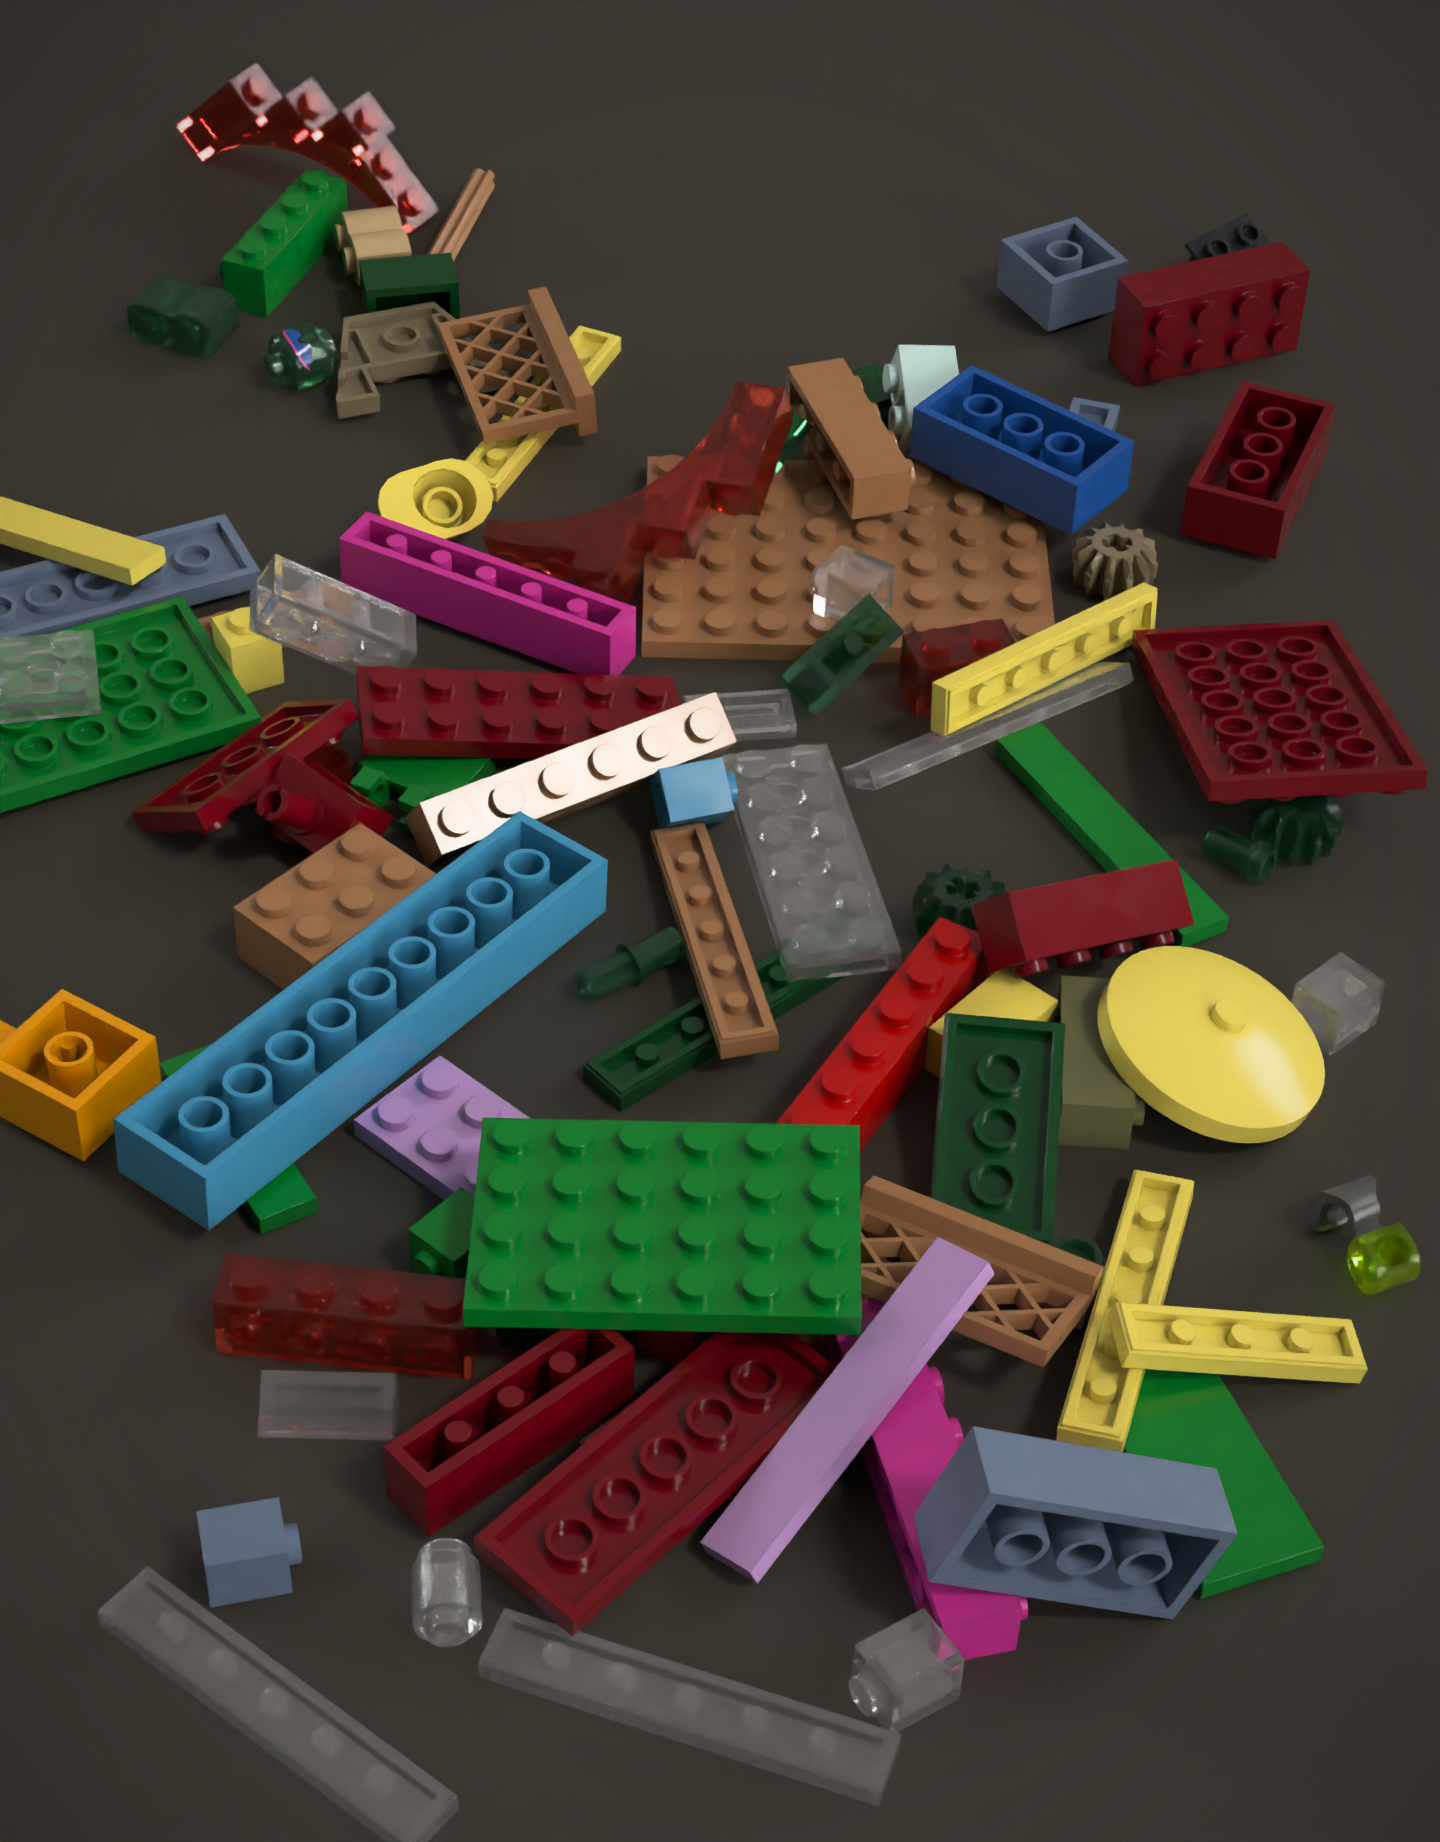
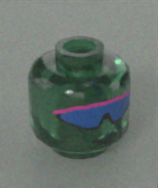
(300, 356)

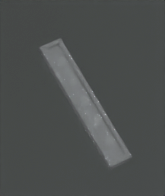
(934, 749)
(691, 1706)
(278, 1710)

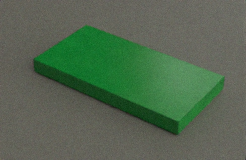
(1199, 1423)

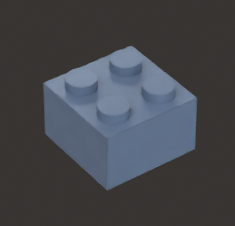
(1060, 273)

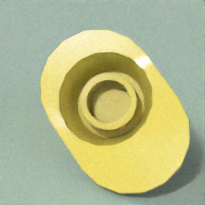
(438, 498)

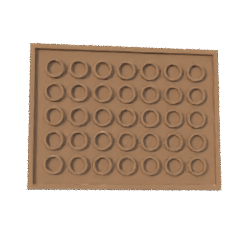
(750, 589)

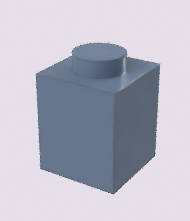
(247, 1551)

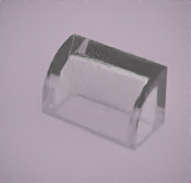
(328, 1406)

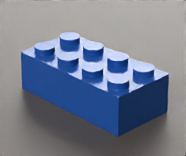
(1021, 449)

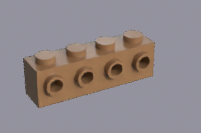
(850, 439)

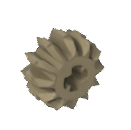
(1113, 560)

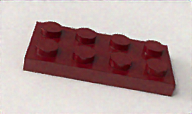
(244, 767)

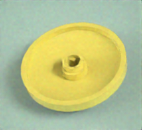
(1210, 1044)

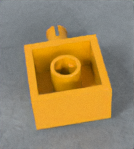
(73, 1072)

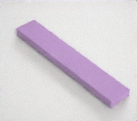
(846, 1409)

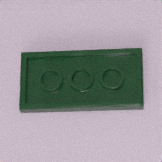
(1000, 1120)

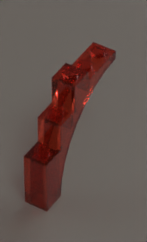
(307, 123)
(667, 517)

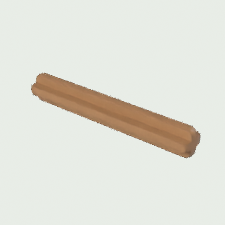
(464, 213)

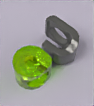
(1377, 1254)

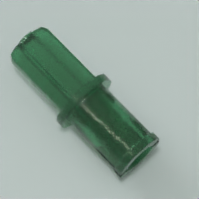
(630, 963)

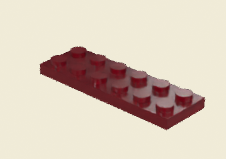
(496, 710)
(651, 1473)

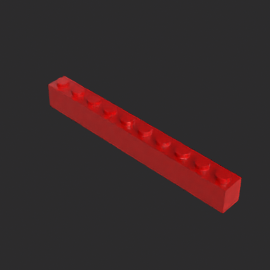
(873, 1061)

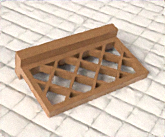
(552, 360)
(1045, 1283)

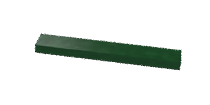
(683, 1040)

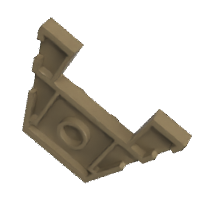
(388, 347)

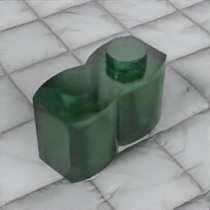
(183, 316)

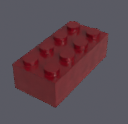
(1208, 313)
(1257, 470)

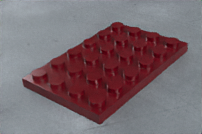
(1276, 711)

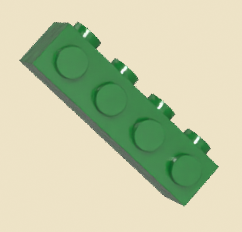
(284, 242)

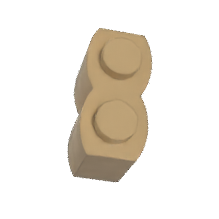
(370, 235)

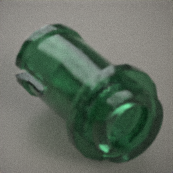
(1249, 857)

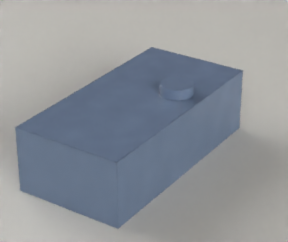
(1073, 1524)

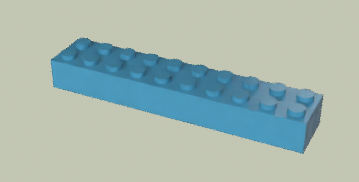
(358, 1020)

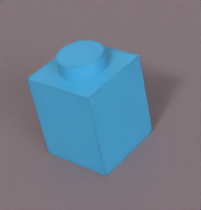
(693, 793)

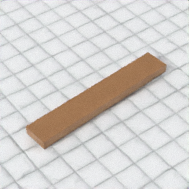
(714, 942)

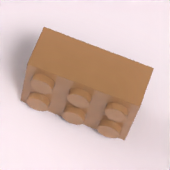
(323, 903)

